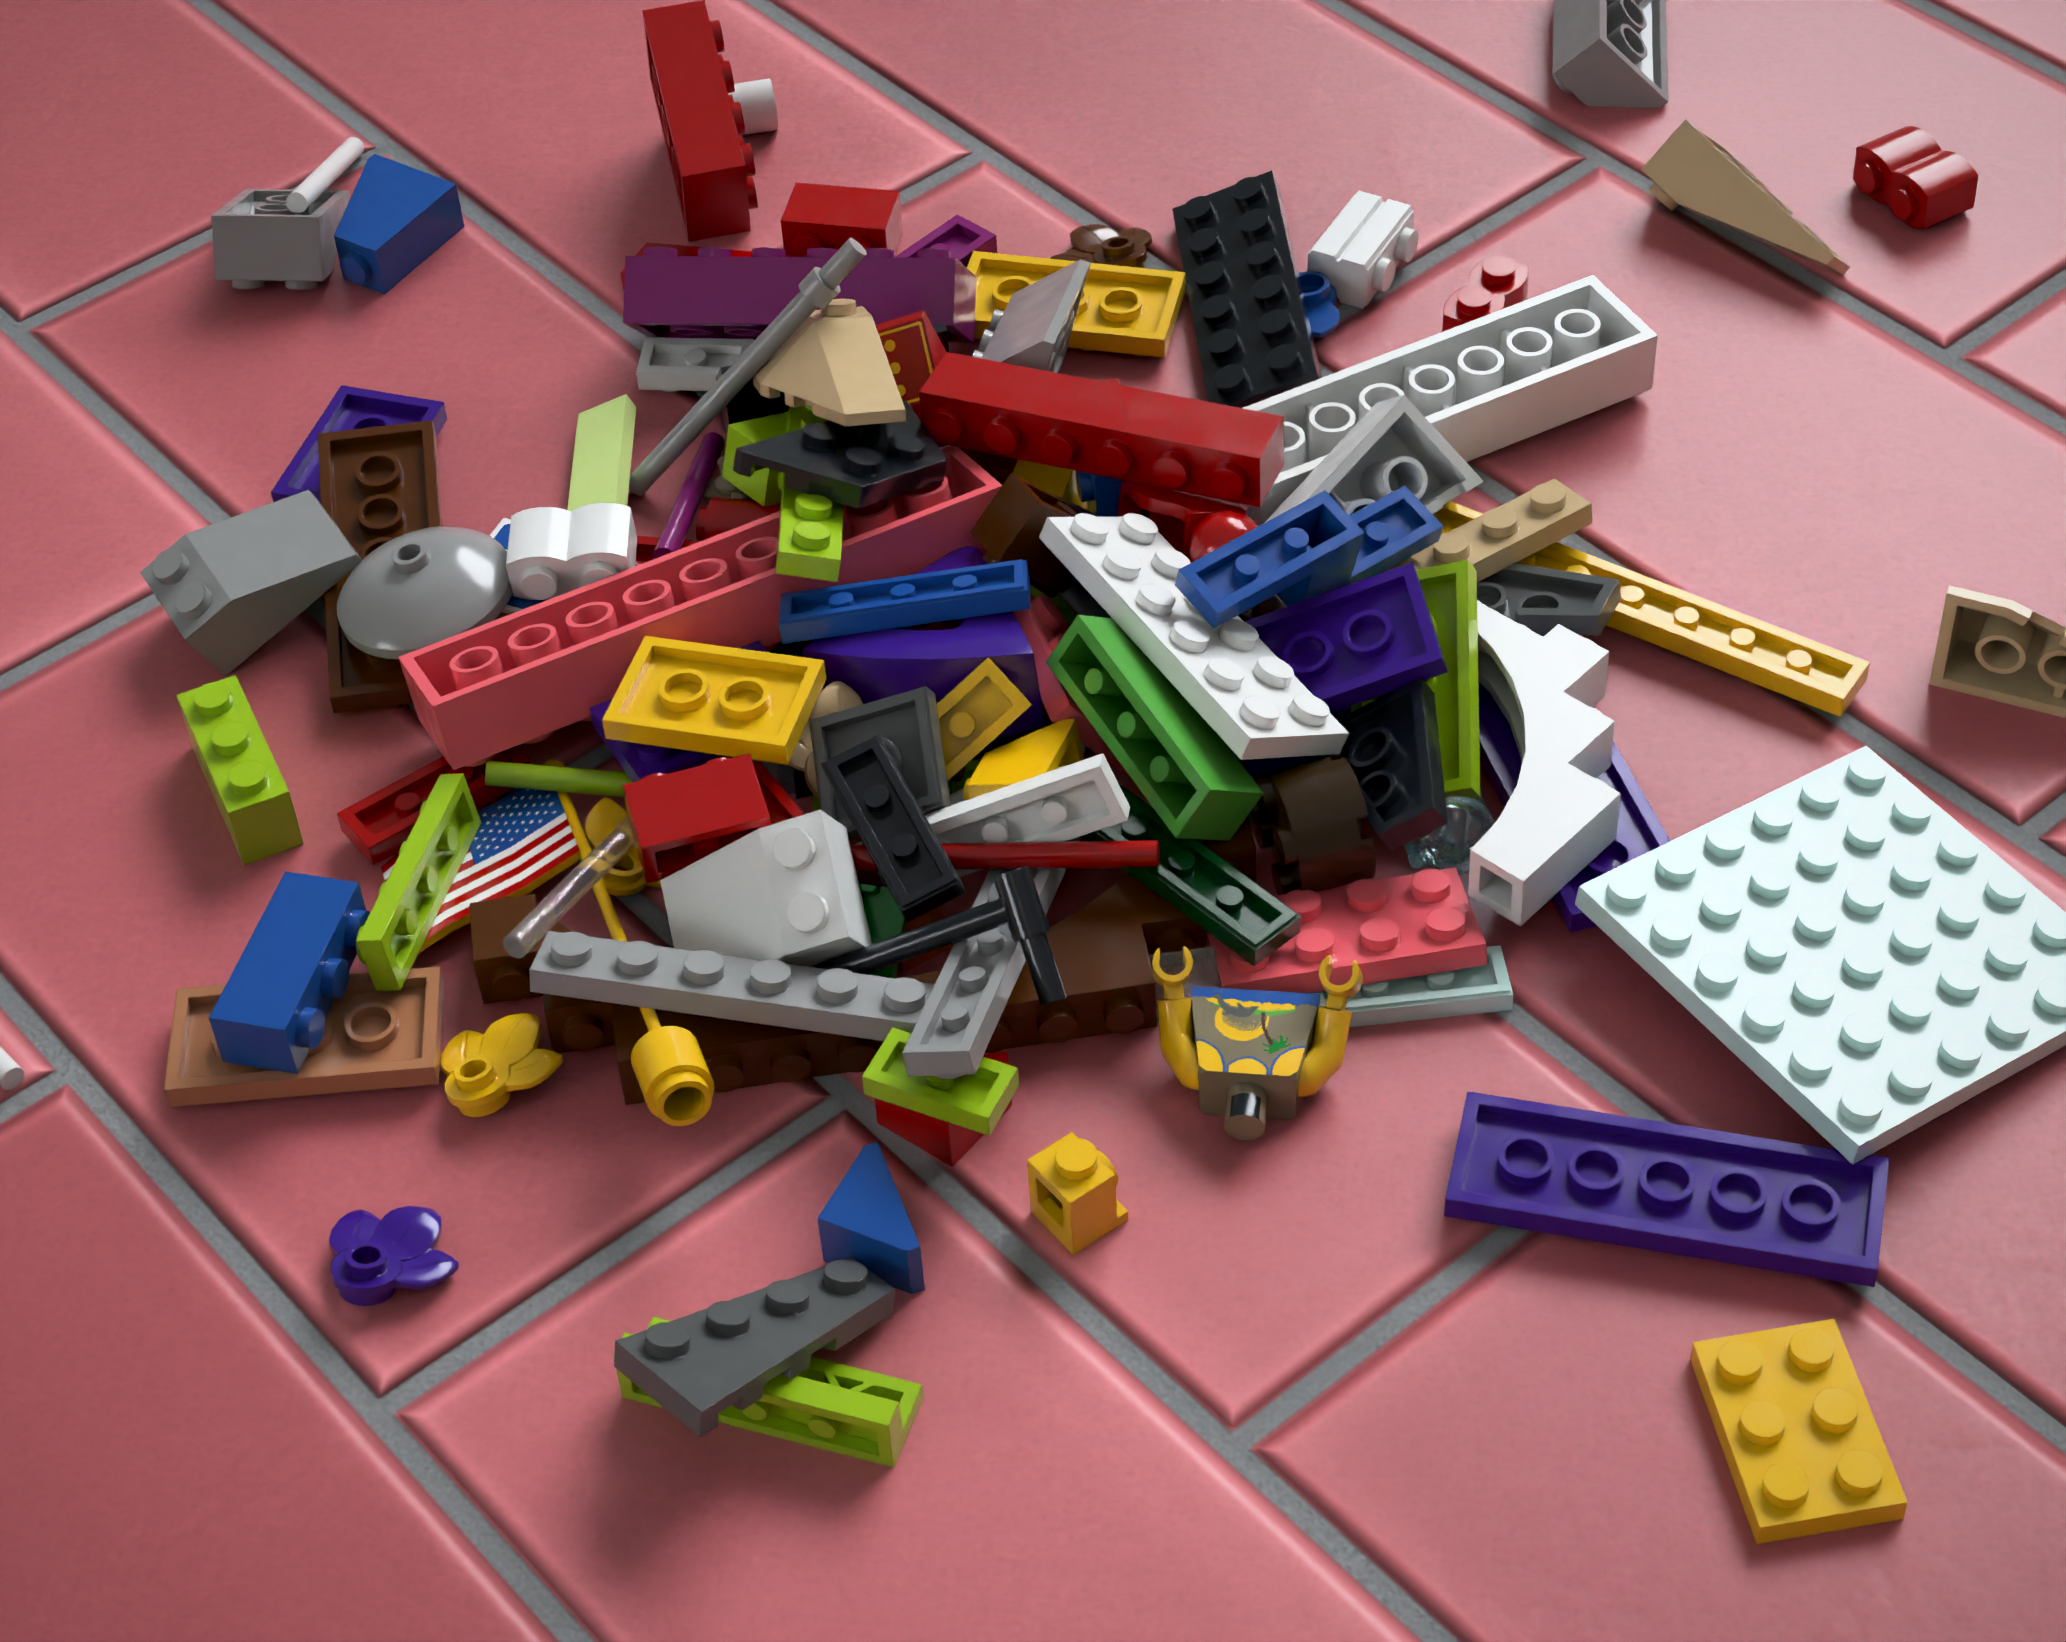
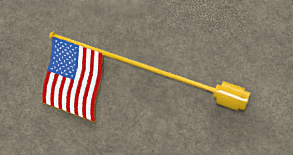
(516, 850)

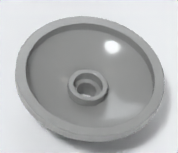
(423, 590)

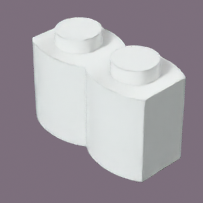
(566, 549)

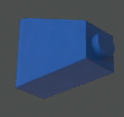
(394, 223)

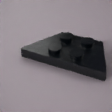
(850, 462)

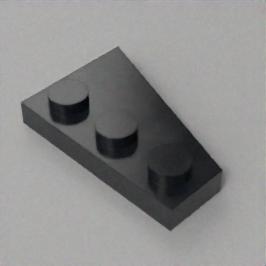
(1398, 763)

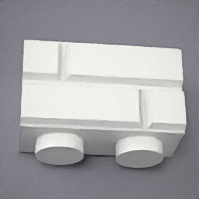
(1365, 247)

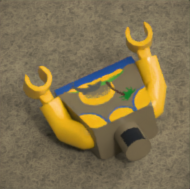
(1252, 1049)

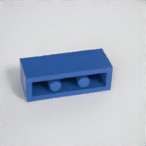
(290, 973)

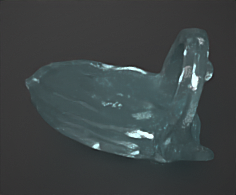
(1451, 843)

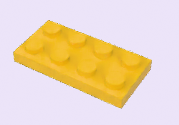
(1119, 307)

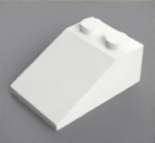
(772, 895)

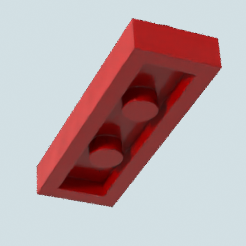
(387, 817)

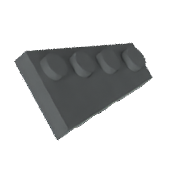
(740, 1344)

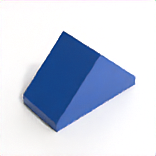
(871, 1224)

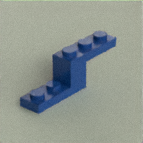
(1307, 553)

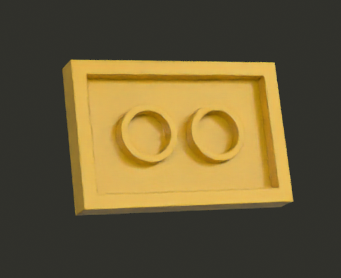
(715, 699)
(1797, 1431)

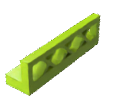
(824, 1408)

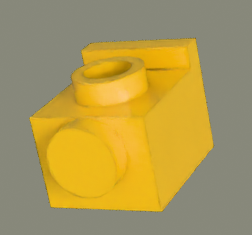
(1080, 1181)

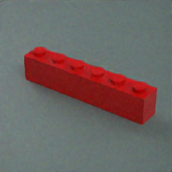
(1103, 428)

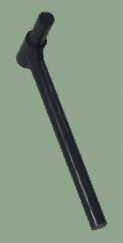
(1012, 909)

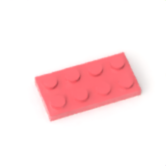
(1386, 925)

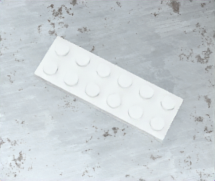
(1220, 671)

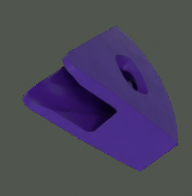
(906, 659)

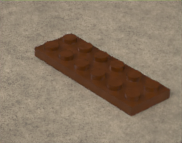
(374, 489)

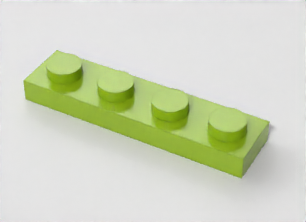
(418, 883)

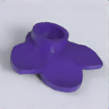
(387, 1254)

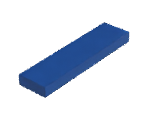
(904, 601)

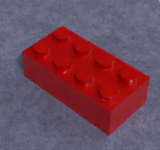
(700, 120)

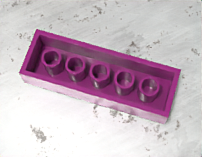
(742, 295)

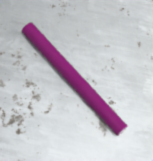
(690, 495)

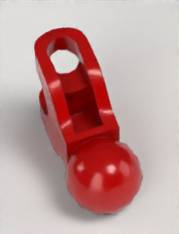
(1187, 520)

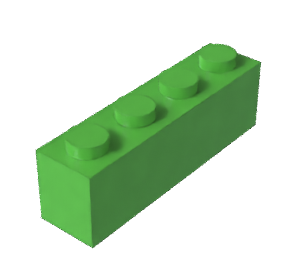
(1154, 732)

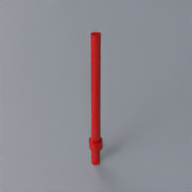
(1039, 855)

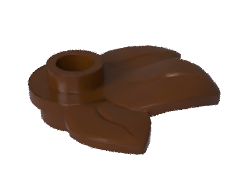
(1107, 246)

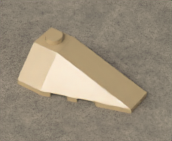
(1716, 186)
(835, 368)
(2000, 652)

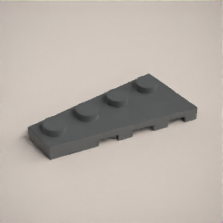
(1551, 597)

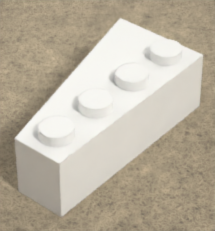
(1379, 455)

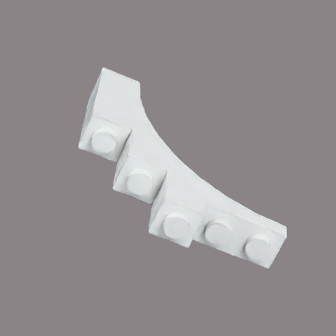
(1559, 808)

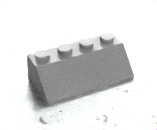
(1611, 51)
(1037, 321)

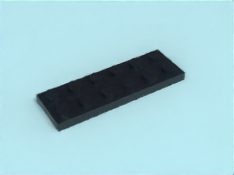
(1245, 293)

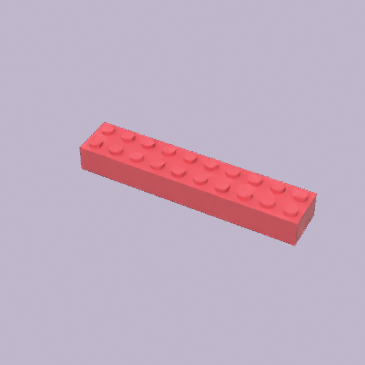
(562, 656)

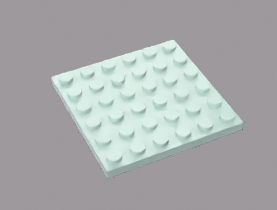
(1848, 949)

